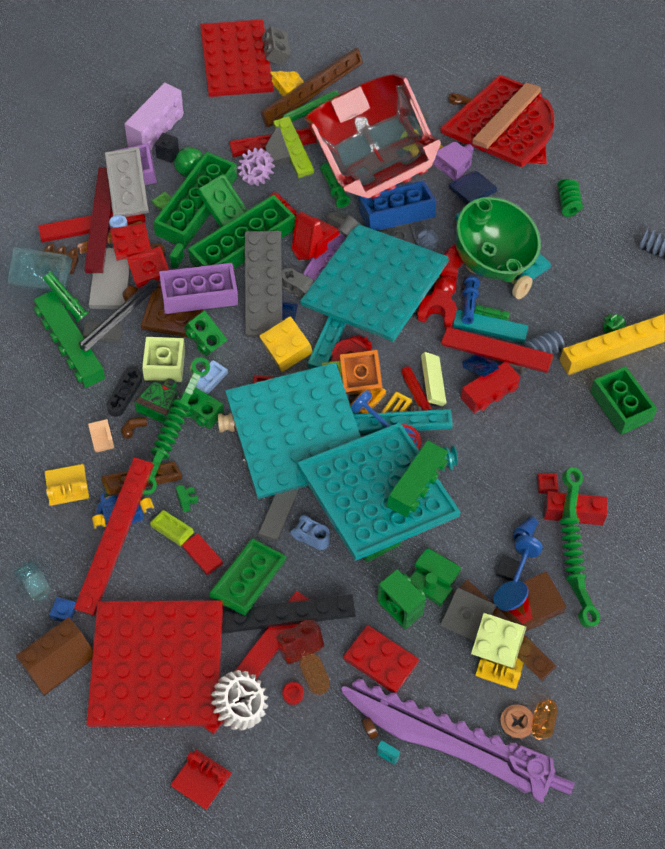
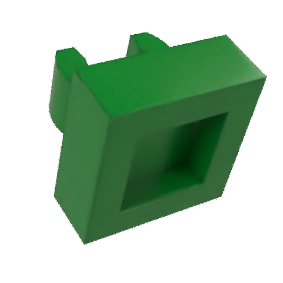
(184, 498)

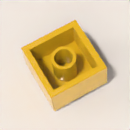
(286, 344)

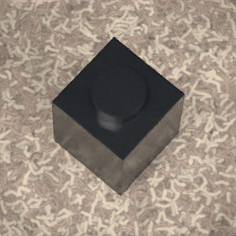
(167, 147)

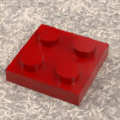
(130, 240)
(147, 266)

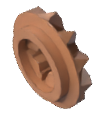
(517, 712)

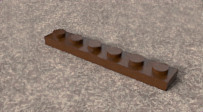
(528, 652)

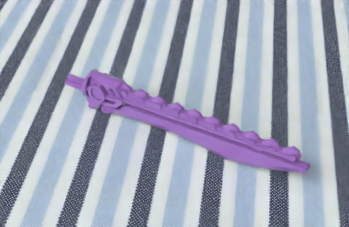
(529, 768)

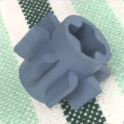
(427, 239)

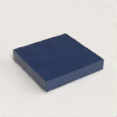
(472, 187)

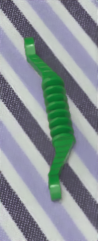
(174, 421)
(569, 519)

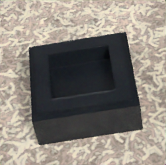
(507, 568)

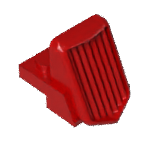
(311, 236)

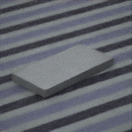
(126, 182)
(109, 285)

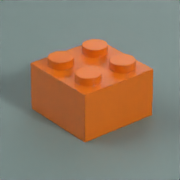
(361, 372)

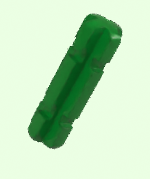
(491, 312)

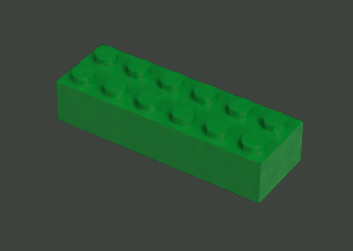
(186, 210)
(228, 242)

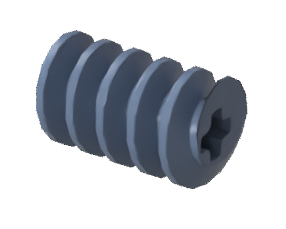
(653, 242)
(548, 342)

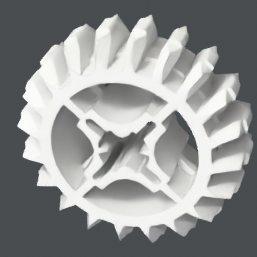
(249, 709)

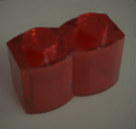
(300, 641)

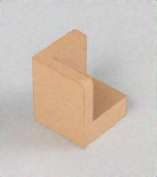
(101, 435)

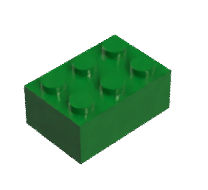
(623, 400)

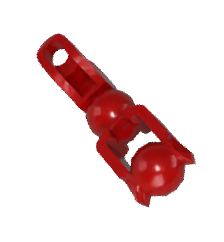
(441, 300)

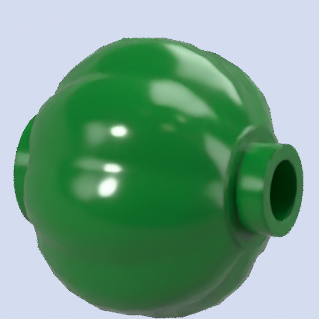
(186, 160)

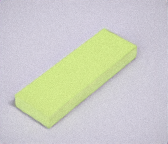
(433, 379)

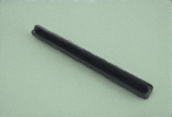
(118, 315)

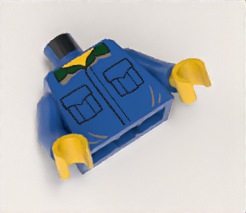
(106, 506)

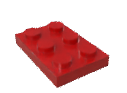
(381, 659)

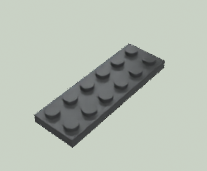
(262, 281)

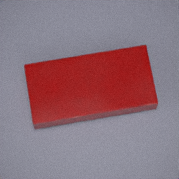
(202, 554)

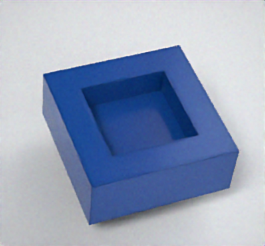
(62, 609)

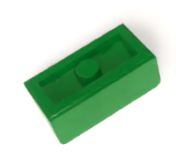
(434, 563)

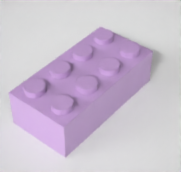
(155, 116)

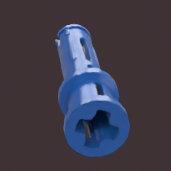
(470, 293)

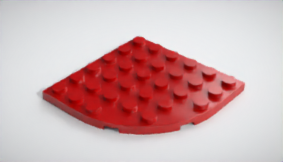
(520, 139)

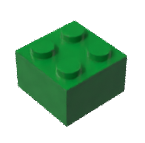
(401, 599)

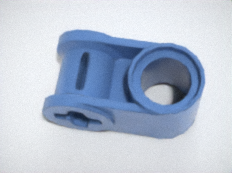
(309, 530)

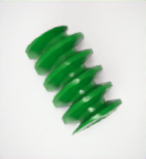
(569, 197)

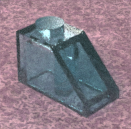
(33, 581)

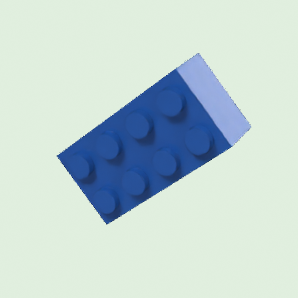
(398, 206)

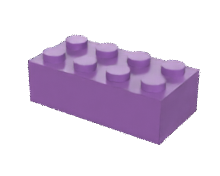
(198, 288)

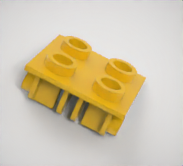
(286, 81)
(66, 484)
(500, 673)

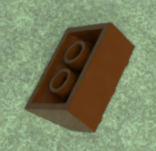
(55, 656)

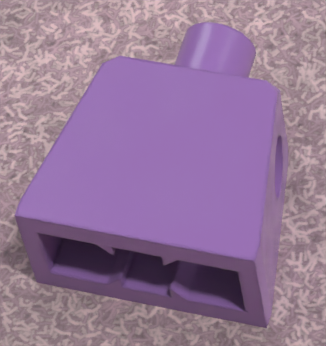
(454, 159)

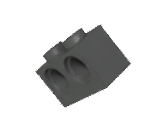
(276, 45)

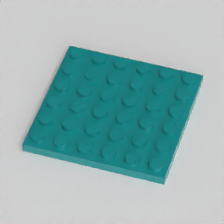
(375, 282)
(289, 422)
(355, 488)

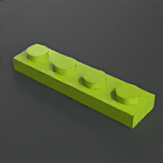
(298, 155)

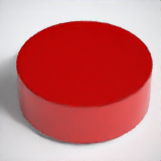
(292, 693)

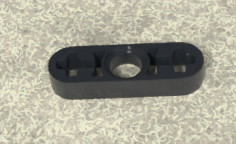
(124, 384)

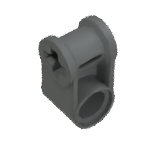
(297, 284)

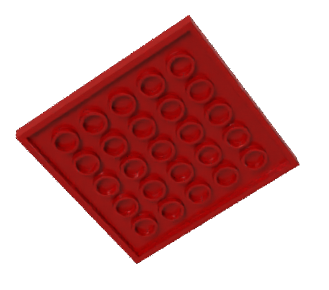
(155, 664)

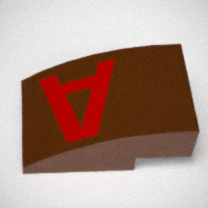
(540, 605)

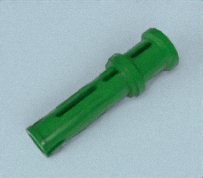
(336, 190)
(71, 303)

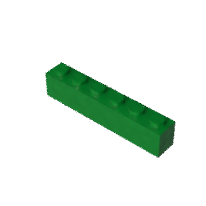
(67, 336)

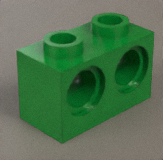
(209, 331)
(204, 404)

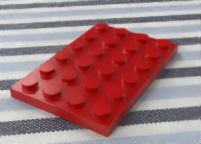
(235, 58)

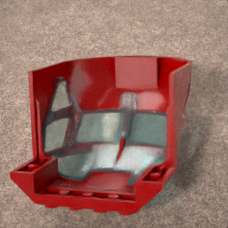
(374, 136)

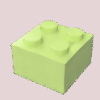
(163, 359)
(498, 640)

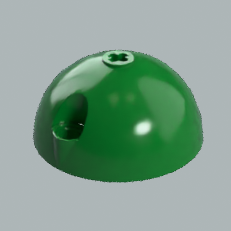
(499, 245)

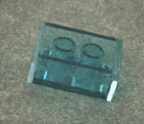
(31, 266)

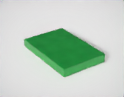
(221, 200)

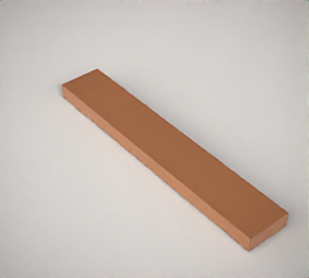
(506, 115)

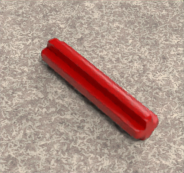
(415, 388)

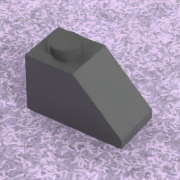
(277, 148)

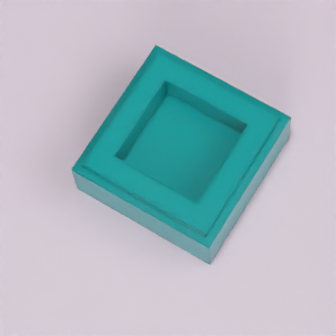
(388, 752)

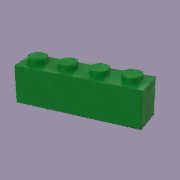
(417, 479)

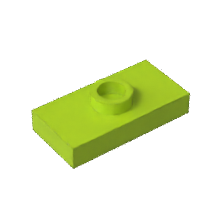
(171, 527)

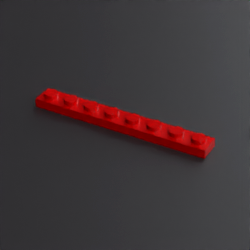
(114, 536)

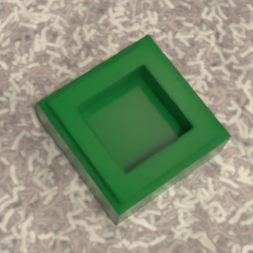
(177, 255)

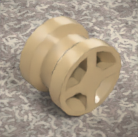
(226, 423)

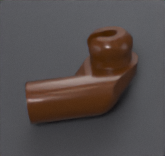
(456, 99)
(131, 424)

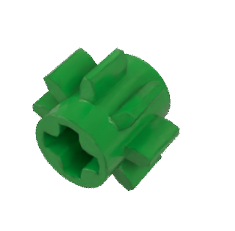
(613, 323)

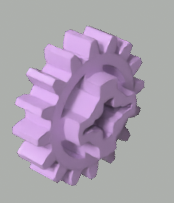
(255, 163)

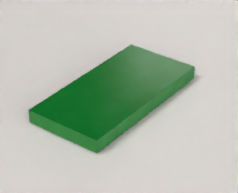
(248, 576)

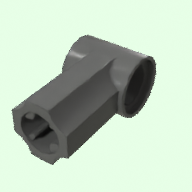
(343, 223)

